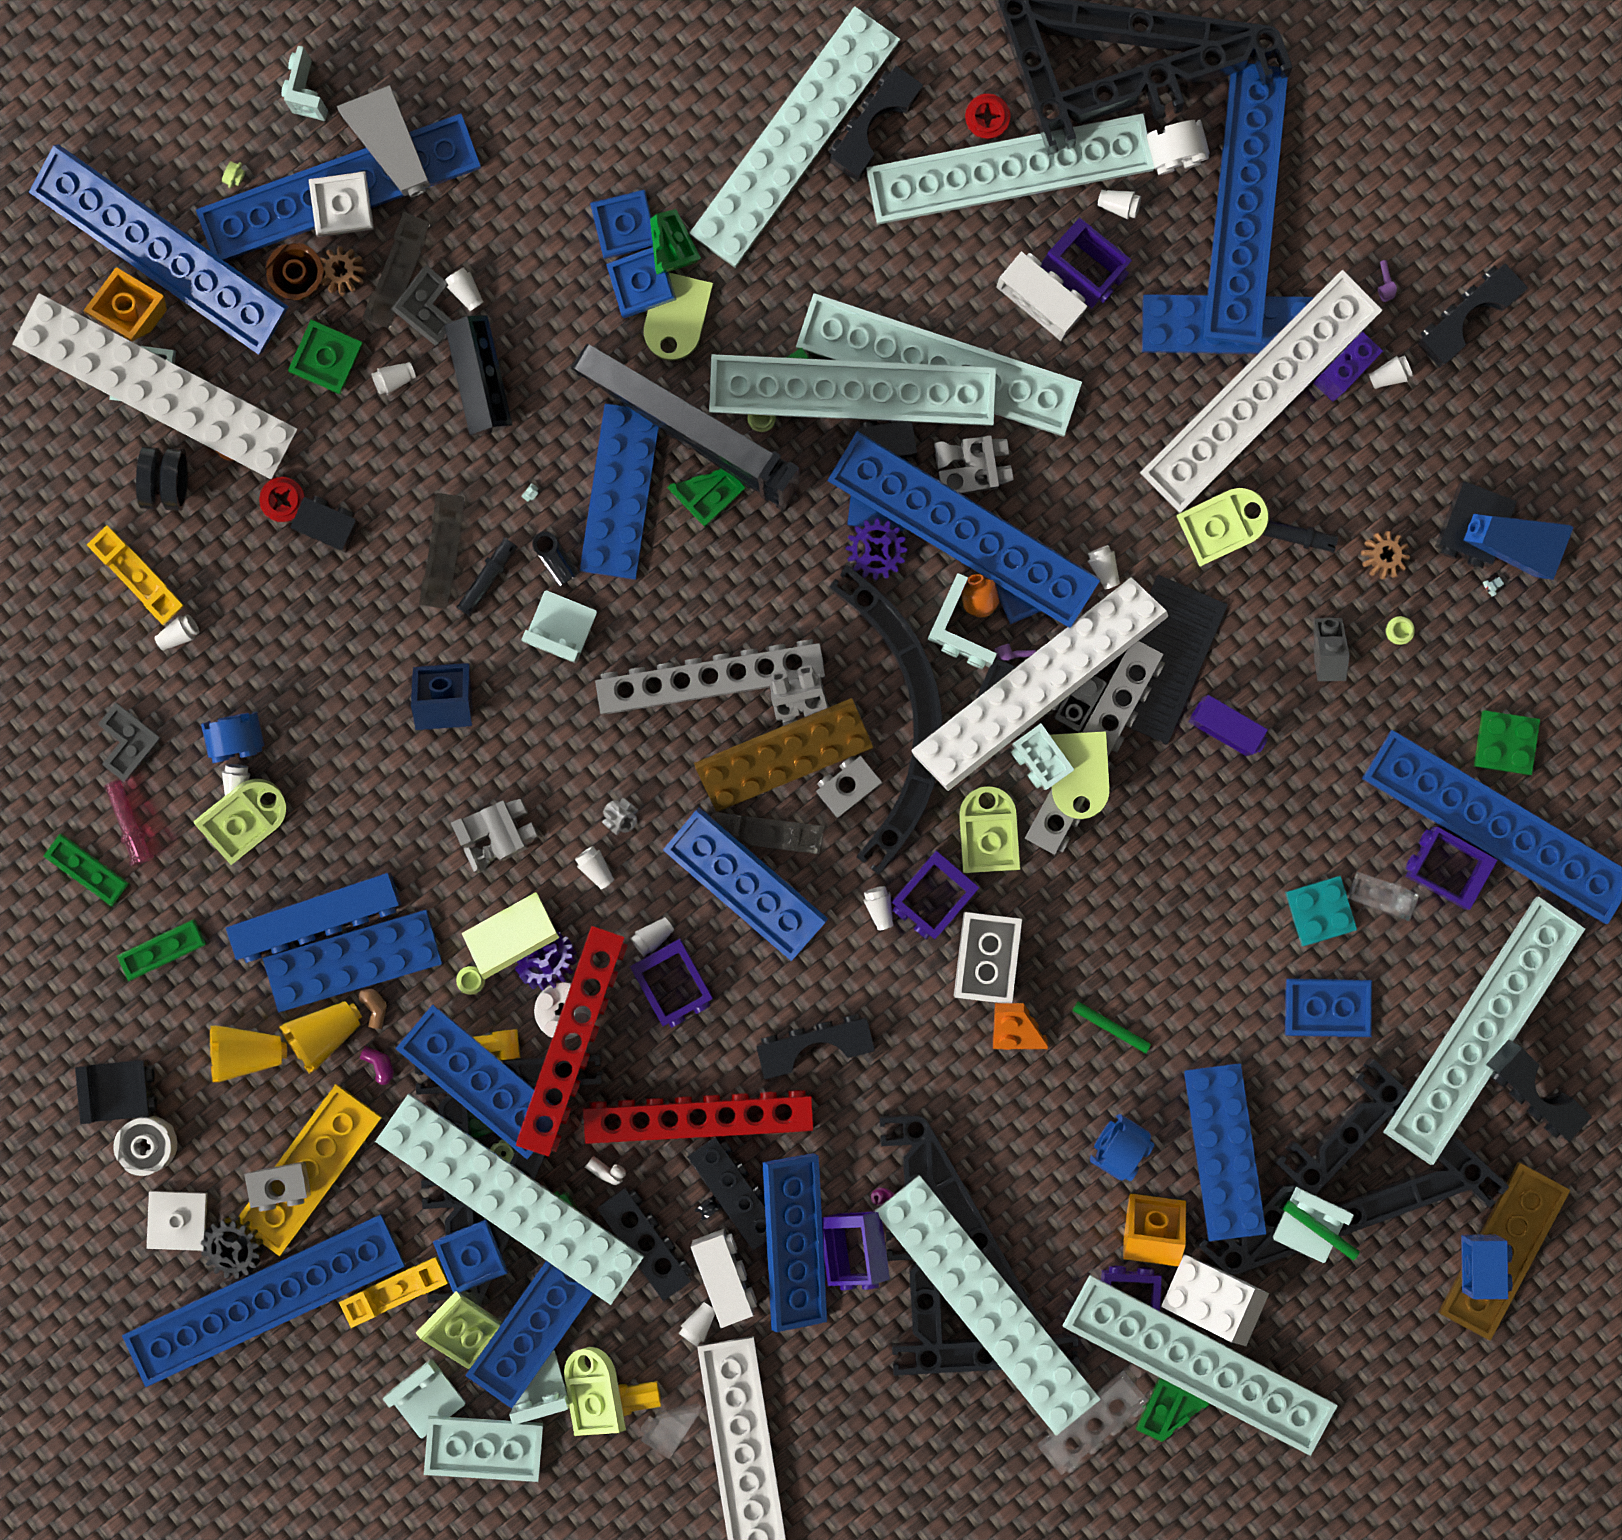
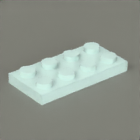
(483, 1448)

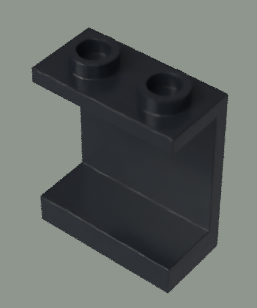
(115, 1091)

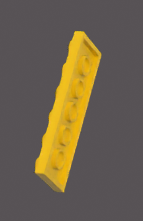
(327, 1148)

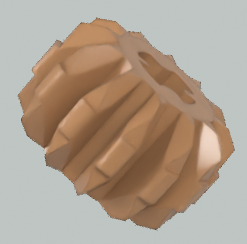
(350, 264)
(1394, 560)

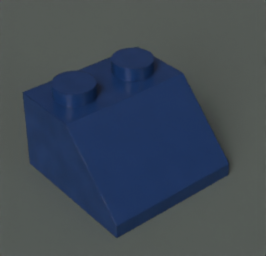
(441, 696)

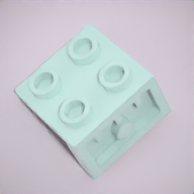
(301, 100)
(560, 626)
(1042, 758)
(1301, 1238)
(424, 1395)
(543, 1395)

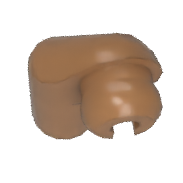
(376, 1005)

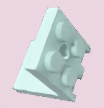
(952, 643)

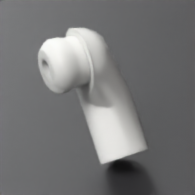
(605, 1173)

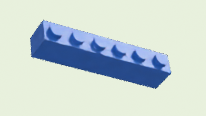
(314, 916)

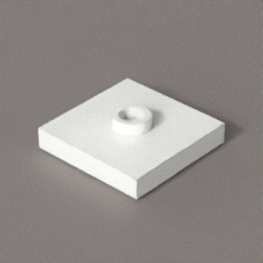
(341, 204)
(176, 1220)

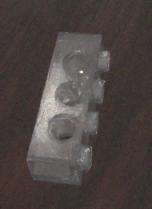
(1119, 1388)

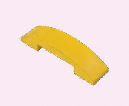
(135, 574)
(394, 1291)

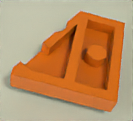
(1016, 1028)

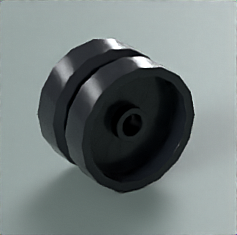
(162, 478)

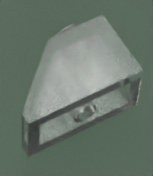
(1383, 896)
(669, 1428)

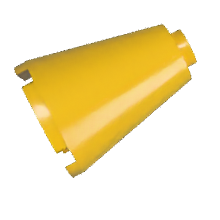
(321, 1033)
(243, 1052)

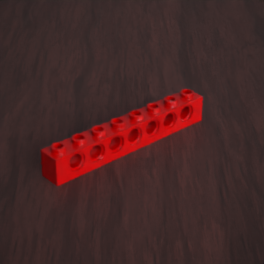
(598, 1132)
(529, 1136)

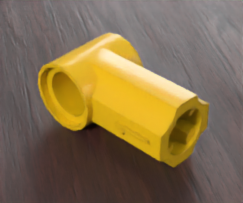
(501, 1043)
(639, 1397)

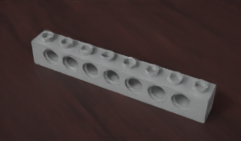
(1136, 655)
(611, 702)

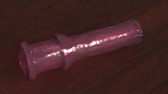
(132, 836)

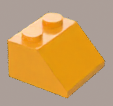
(126, 306)
(1155, 1230)

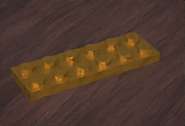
(783, 755)
(1523, 1219)

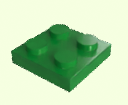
(325, 357)
(1506, 742)

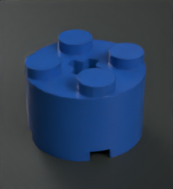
(233, 735)
(1122, 1148)

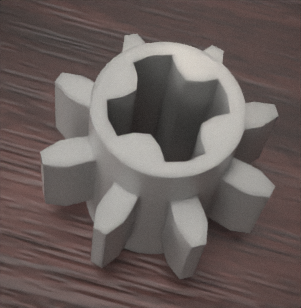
(620, 816)

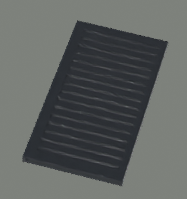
(1185, 643)

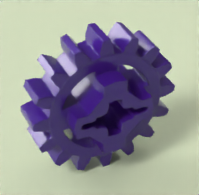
(866, 558)
(548, 964)

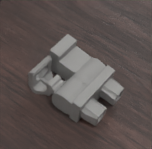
(980, 466)
(797, 695)
(501, 827)

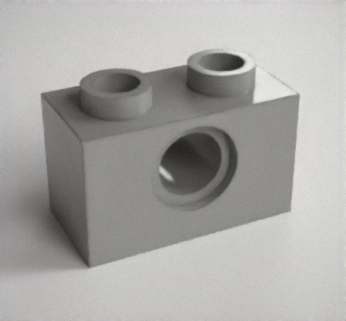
(864, 780)
(260, 1186)

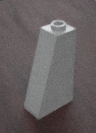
(384, 133)

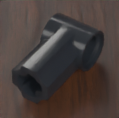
(556, 560)

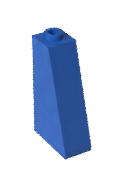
(1523, 543)

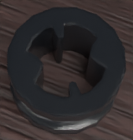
(708, 1207)

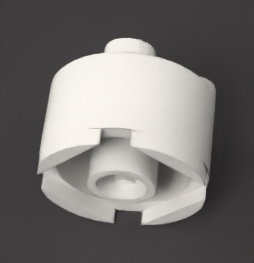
(1178, 145)
(547, 1006)
(133, 1155)

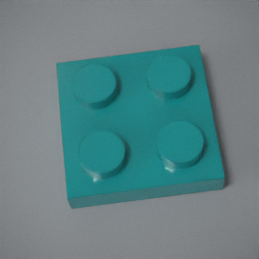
(1321, 911)

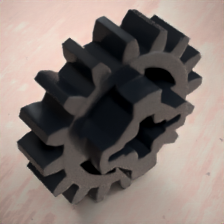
(229, 1259)

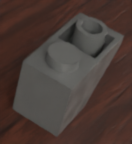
(1330, 649)
(1079, 704)

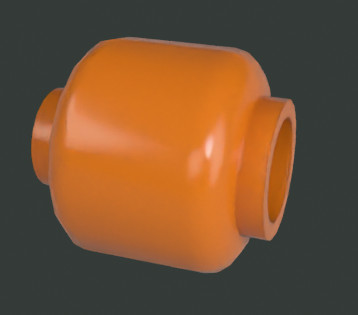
(980, 596)

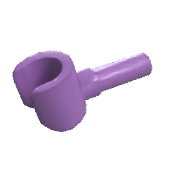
(1388, 290)
(1005, 653)

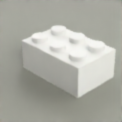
(1042, 295)
(987, 957)
(724, 1277)
(1215, 1300)

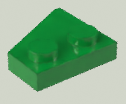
(671, 243)
(707, 494)
(1167, 1410)

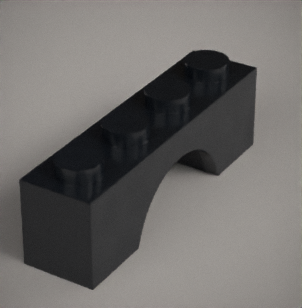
(896, 94)
(1446, 338)
(850, 1037)
(1518, 1071)

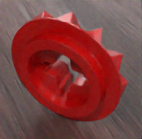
(996, 106)
(269, 502)

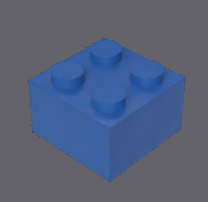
(1486, 1266)

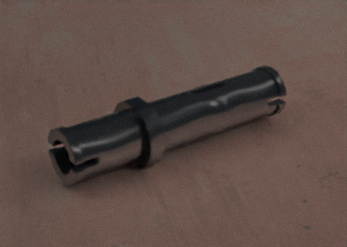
(1301, 536)
(487, 576)

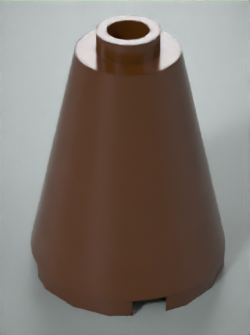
(294, 271)

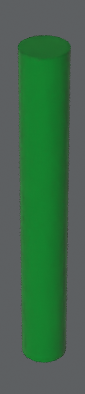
(1111, 1027)
(1321, 1230)

